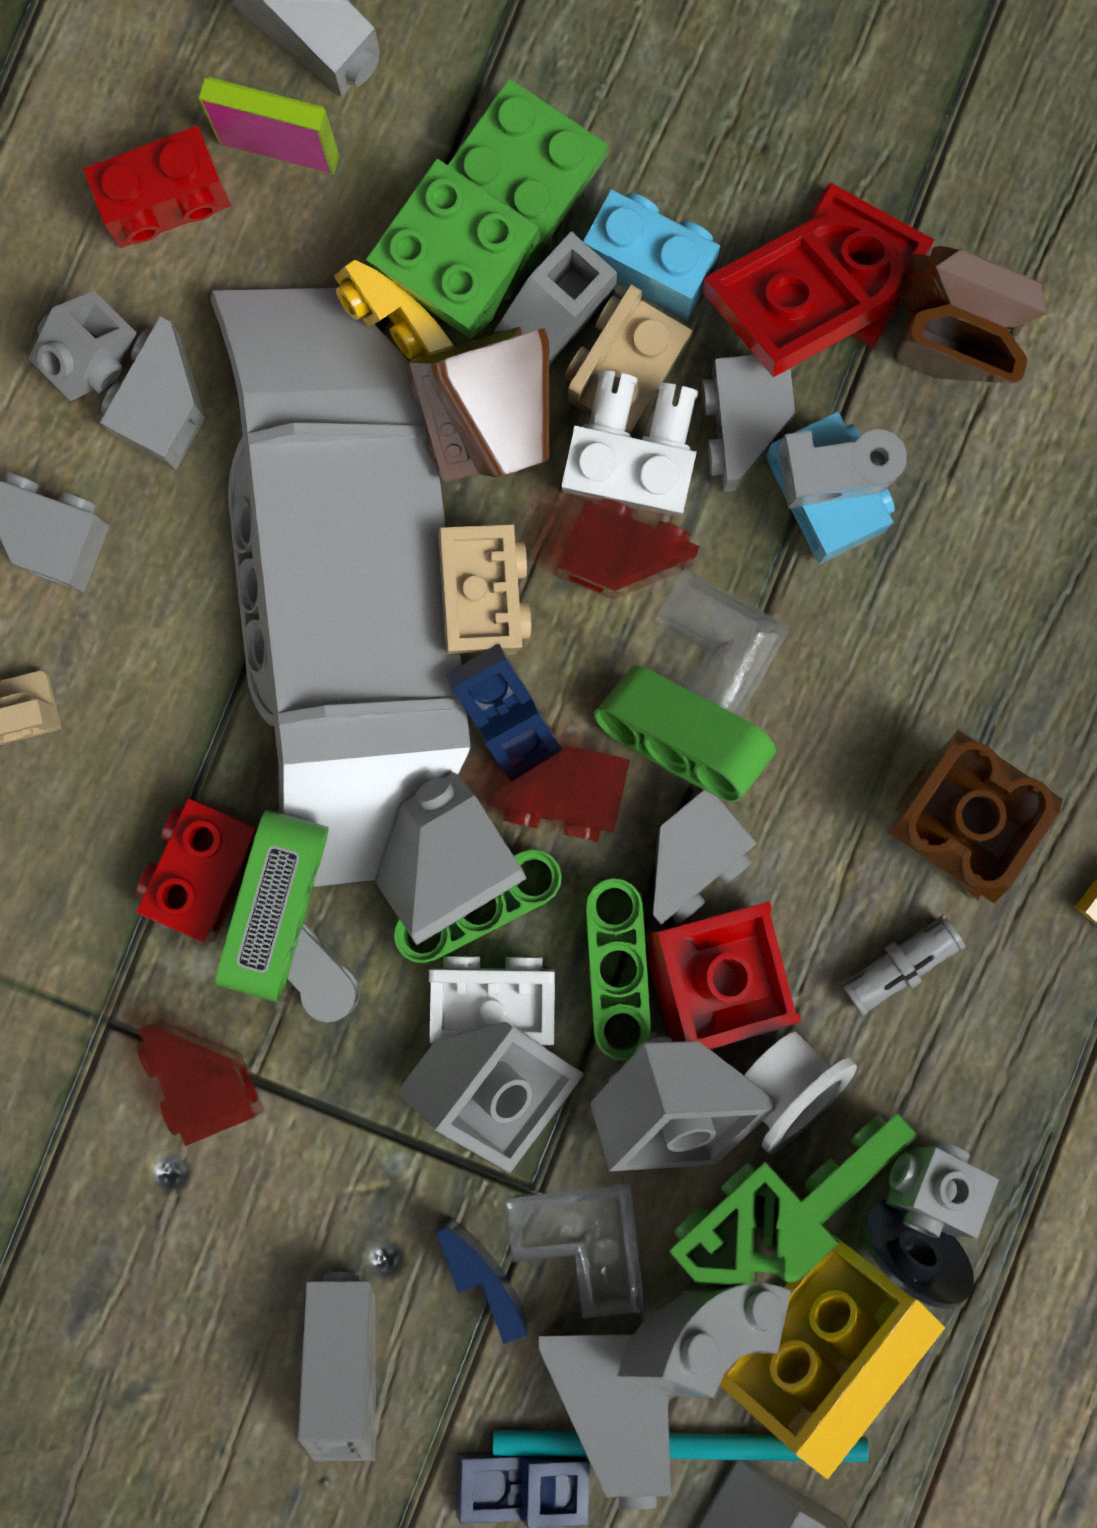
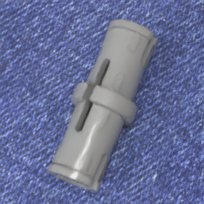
(903, 965)

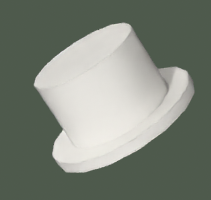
(799, 1086)

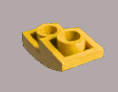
(374, 296)

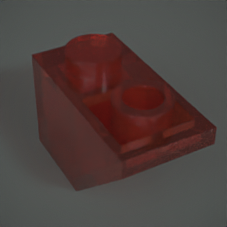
(620, 554)
(568, 788)
(202, 1081)

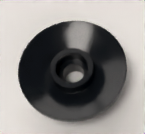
(920, 1265)

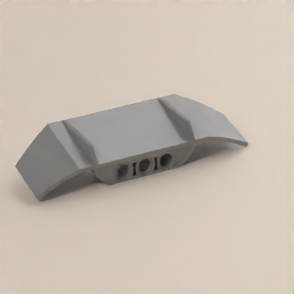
(338, 568)

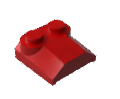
(721, 978)

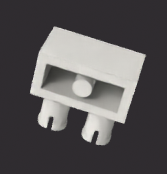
(638, 473)

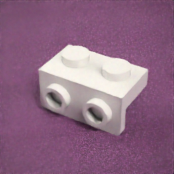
(476, 997)

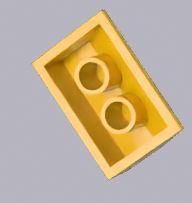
(838, 1361)

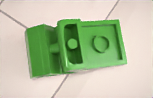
(487, 215)
(725, 1242)

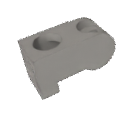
(839, 469)
(325, 983)

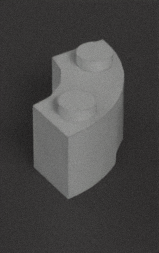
(702, 1335)

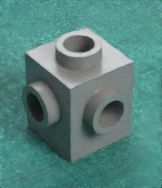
(82, 345)
(940, 1190)

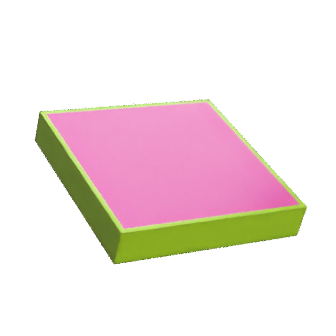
(270, 125)

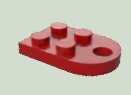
(807, 289)

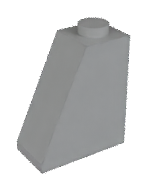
(322, 35)
(339, 1370)
(616, 1420)

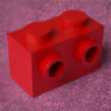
(157, 187)
(197, 870)

